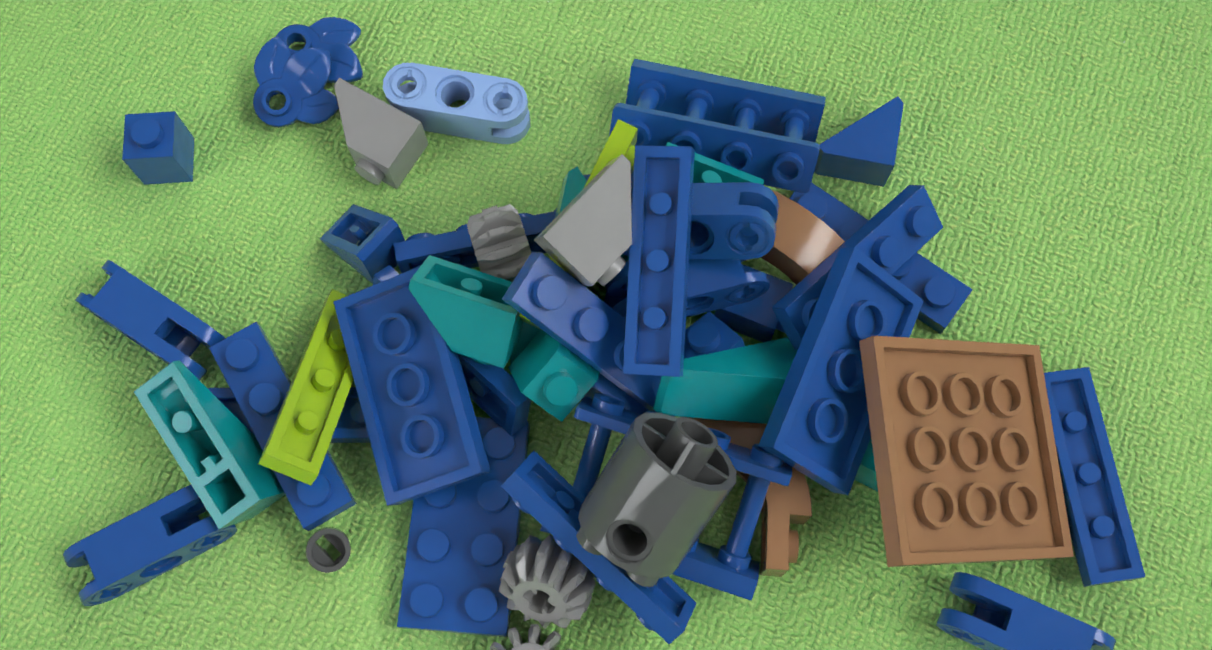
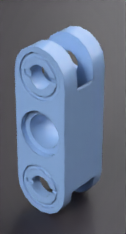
(493, 107)

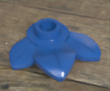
(336, 37)
(298, 78)

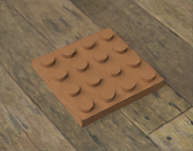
(963, 452)

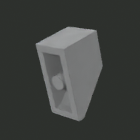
(378, 135)
(594, 227)

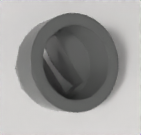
(320, 558)

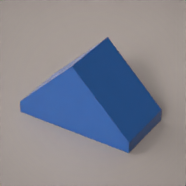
(864, 149)
(364, 240)

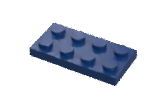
(409, 393)
(822, 407)
(461, 544)

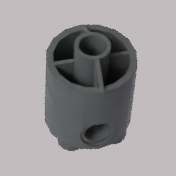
(655, 496)

